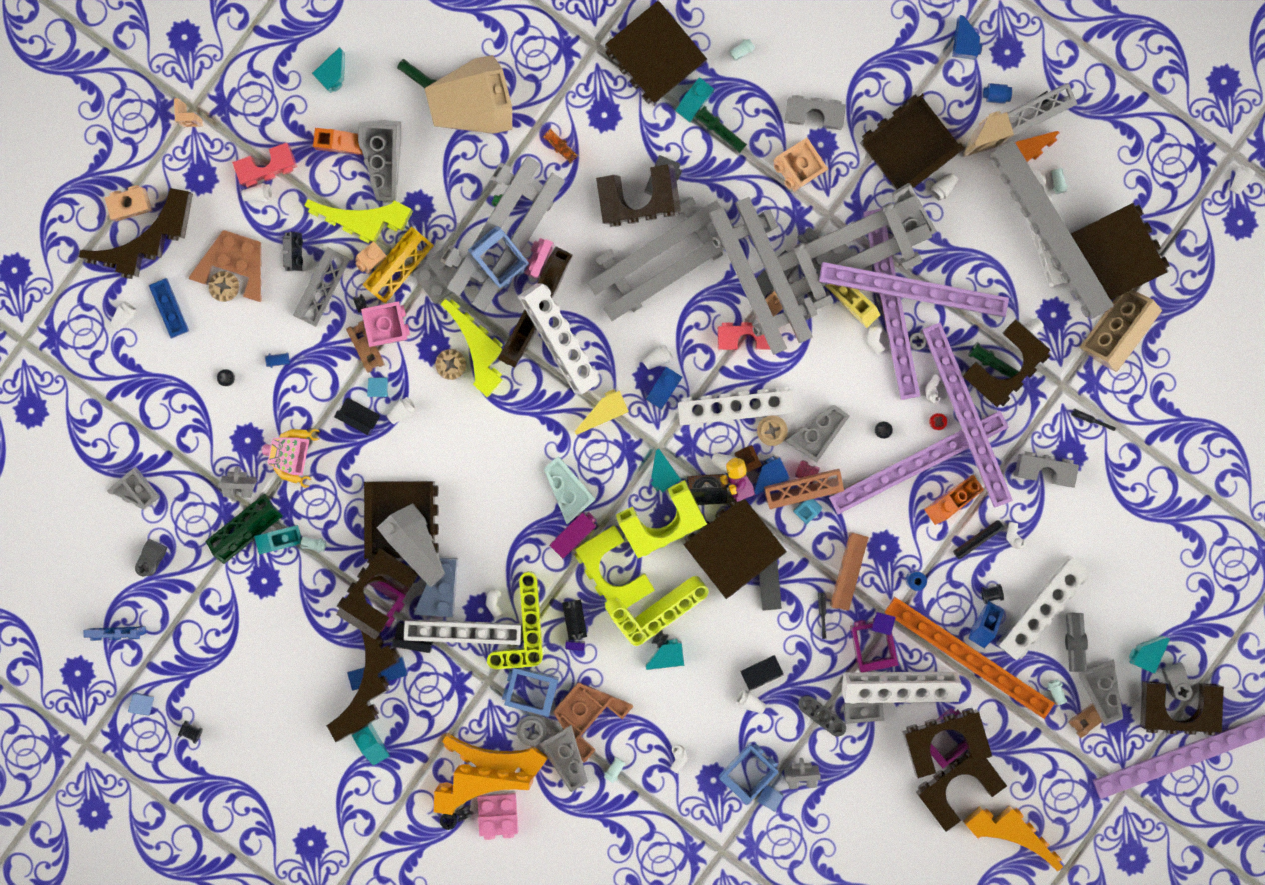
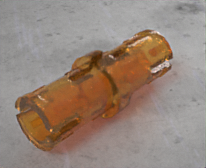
(560, 146)

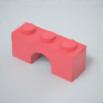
(281, 162)
(729, 335)

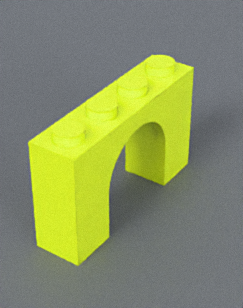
(646, 539)
(591, 554)

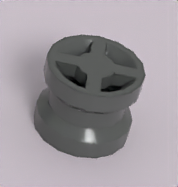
(808, 236)

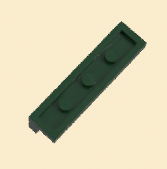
(245, 531)

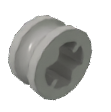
(920, 336)

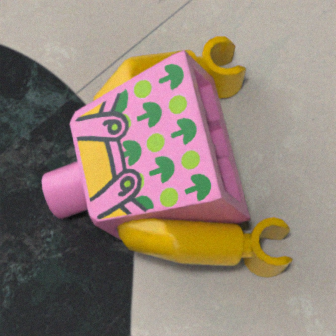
(289, 454)

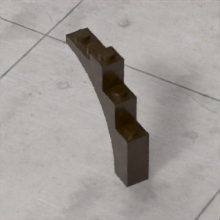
(128, 257)
(525, 328)
(373, 684)

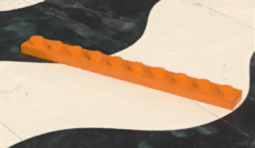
(969, 657)

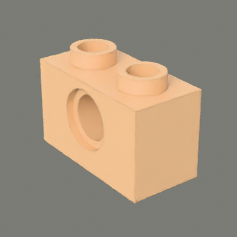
(139, 205)

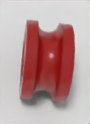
(932, 423)

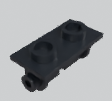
(293, 242)
(574, 619)

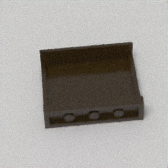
(655, 53)
(910, 144)
(1121, 250)
(388, 497)
(734, 547)

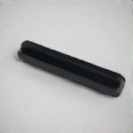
(978, 539)

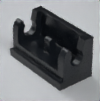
(762, 673)

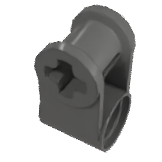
(151, 556)

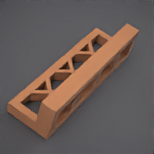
(804, 491)
(849, 571)

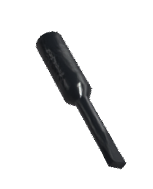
(1091, 419)
(822, 612)

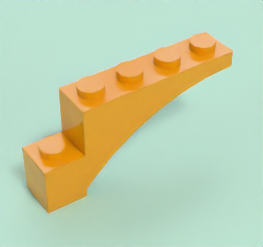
(527, 760)
(476, 781)
(1011, 827)

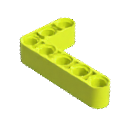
(658, 615)
(527, 629)

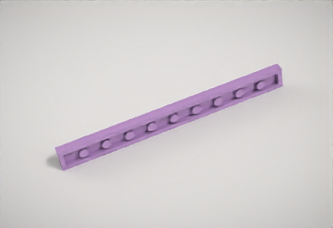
(913, 289)
(895, 323)
(967, 415)
(912, 465)
(1180, 757)

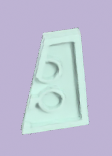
(568, 489)

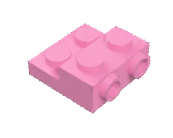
(539, 258)
(385, 324)
(497, 815)

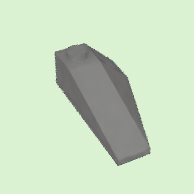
(381, 153)
(410, 538)

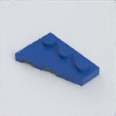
(114, 633)

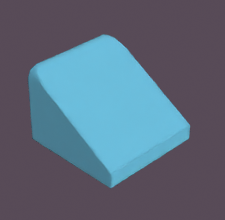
(377, 387)
(808, 510)

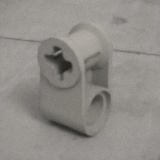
(1177, 678)

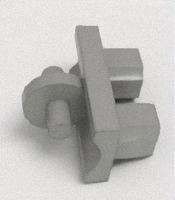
(237, 480)
(802, 772)

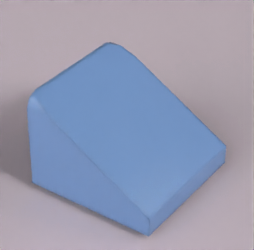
(141, 704)
(770, 798)

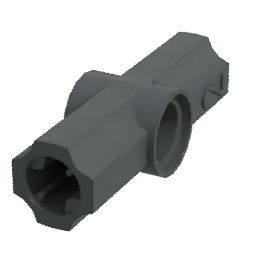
(1076, 642)

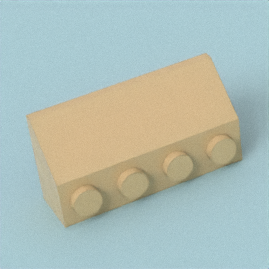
(989, 134)
(1121, 329)

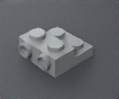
(435, 277)

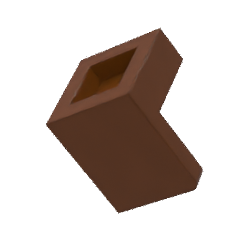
(750, 458)

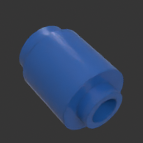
(997, 93)
(911, 576)

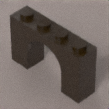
(663, 202)
(998, 389)
(383, 569)
(1206, 718)
(919, 739)
(934, 792)

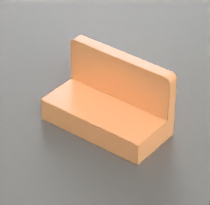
(183, 118)

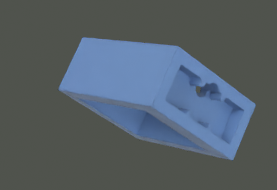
(488, 241)
(533, 674)
(735, 787)

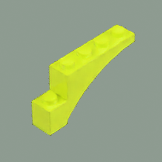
(364, 222)
(482, 349)

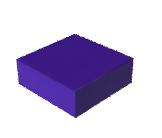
(883, 623)
(575, 645)

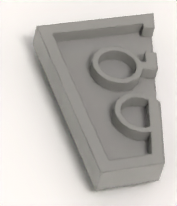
(916, 218)
(819, 433)
(1103, 691)
(565, 757)

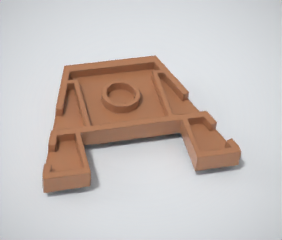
(235, 255)
(582, 708)

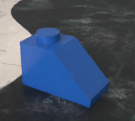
(966, 40)
(664, 388)
(770, 473)
(986, 625)

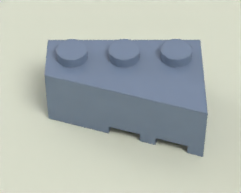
(440, 598)

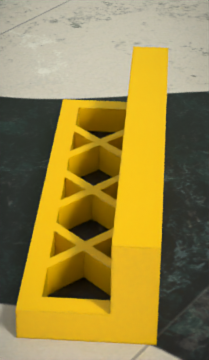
(395, 262)

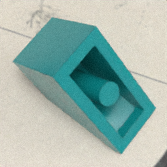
(332, 71)
(694, 99)
(663, 473)
(278, 539)
(1149, 654)
(667, 656)
(370, 744)

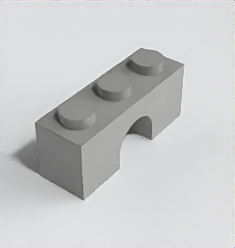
(831, 112)
(1063, 472)

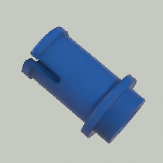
(277, 359)

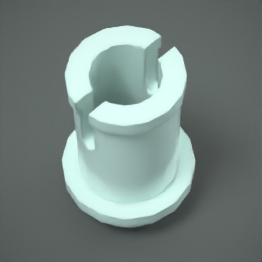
(742, 49)
(1059, 181)
(313, 544)
(1057, 692)
(614, 770)

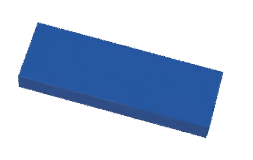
(169, 308)
(397, 671)

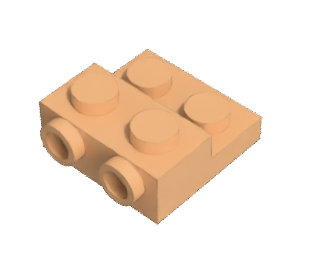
(799, 165)

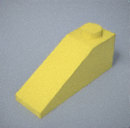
(855, 303)
(607, 409)

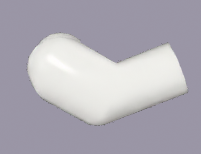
(873, 339)
(931, 389)
(1013, 538)
(491, 602)
(680, 758)

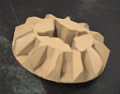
(227, 294)
(452, 373)
(780, 435)

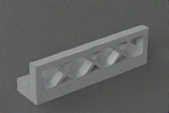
(1045, 113)
(314, 284)

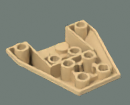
(472, 98)

